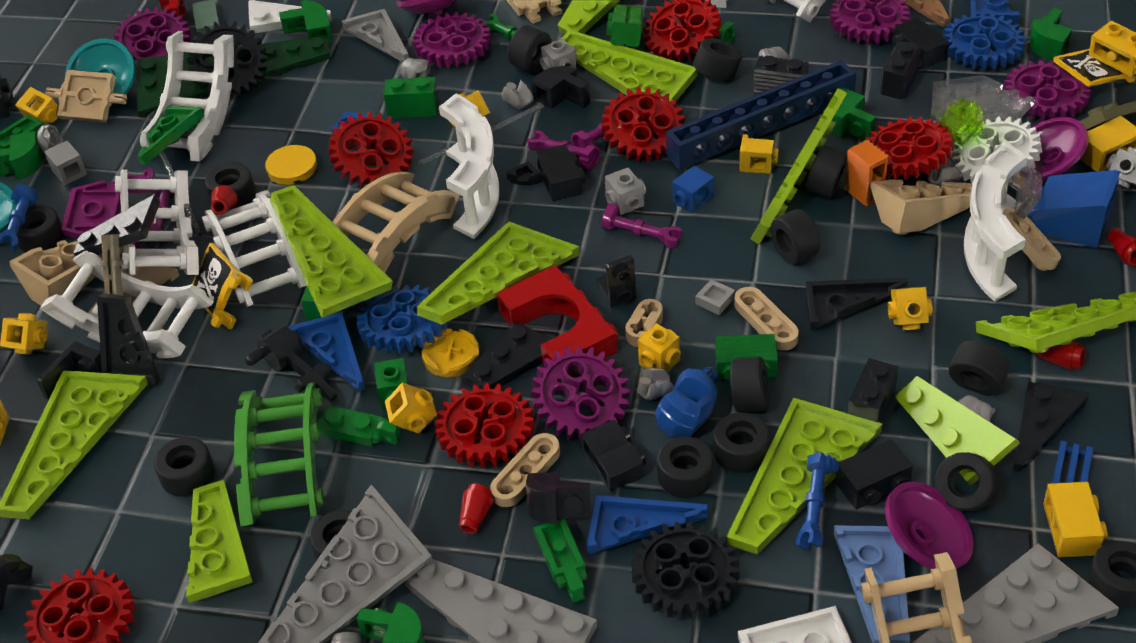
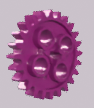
(868, 18)
(148, 32)
(452, 39)
(1053, 88)
(593, 372)

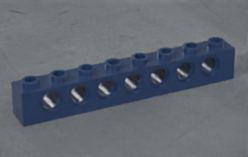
(757, 115)

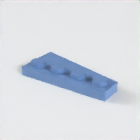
(874, 548)

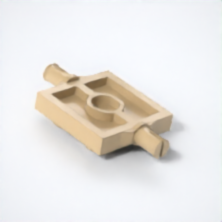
(86, 96)

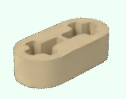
(638, 320)

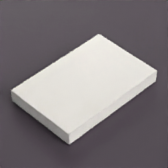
(812, 627)

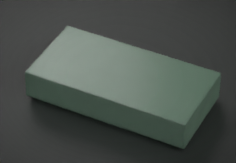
(205, 15)

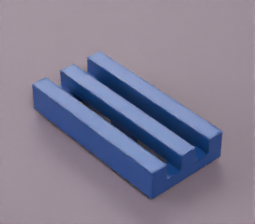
(1075, 453)

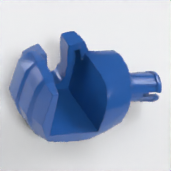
(689, 403)

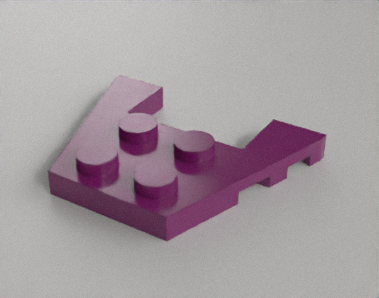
(95, 204)

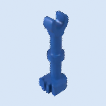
(24, 197)
(819, 466)

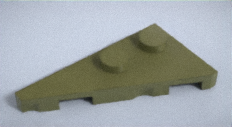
(1102, 114)

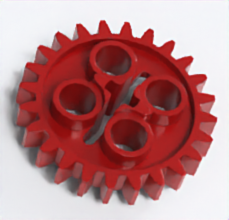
(681, 27)
(640, 123)
(913, 146)
(369, 148)
(467, 422)
(82, 610)

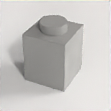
(65, 162)

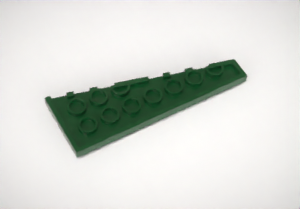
(280, 55)

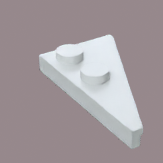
(265, 15)

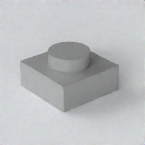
(715, 297)

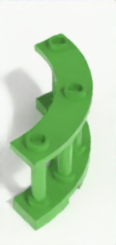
(246, 440)

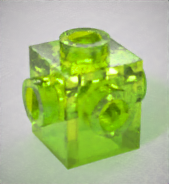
(963, 120)

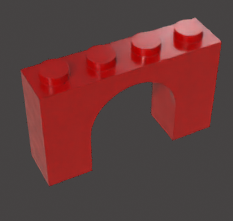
(555, 294)

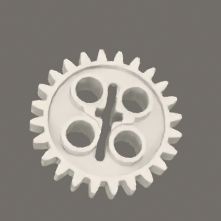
(974, 152)

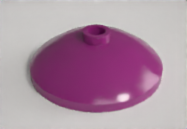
(432, 7)
(1062, 145)
(927, 525)

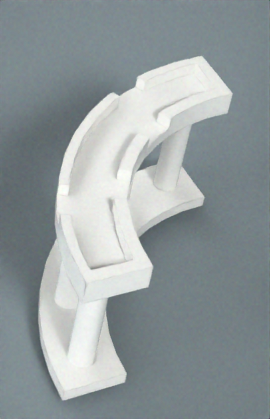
(215, 105)
(476, 174)
(258, 208)
(989, 233)
(186, 253)
(159, 341)

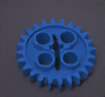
(984, 41)
(394, 323)

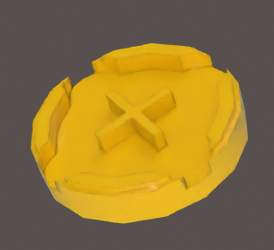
(291, 164)
(451, 353)

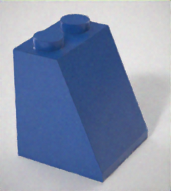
(1076, 206)

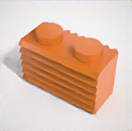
(864, 165)

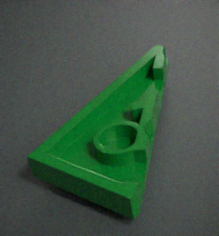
(169, 130)

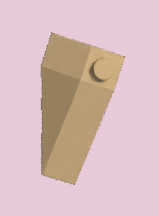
(919, 206)
(48, 270)

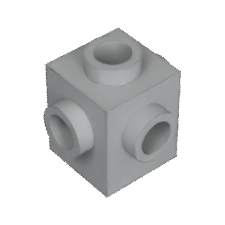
(558, 54)
(1120, 163)
(625, 190)

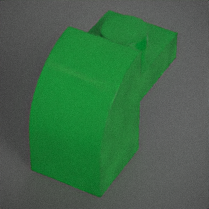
(310, 17)
(1048, 36)
(851, 117)
(22, 157)
(394, 627)

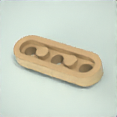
(1037, 246)
(766, 317)
(529, 460)

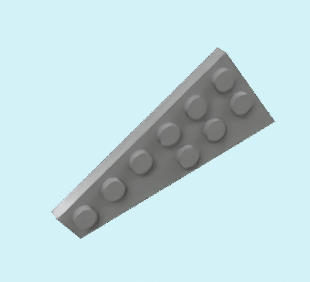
(353, 572)
(1028, 603)
(495, 611)

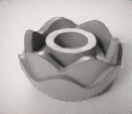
(48, 137)

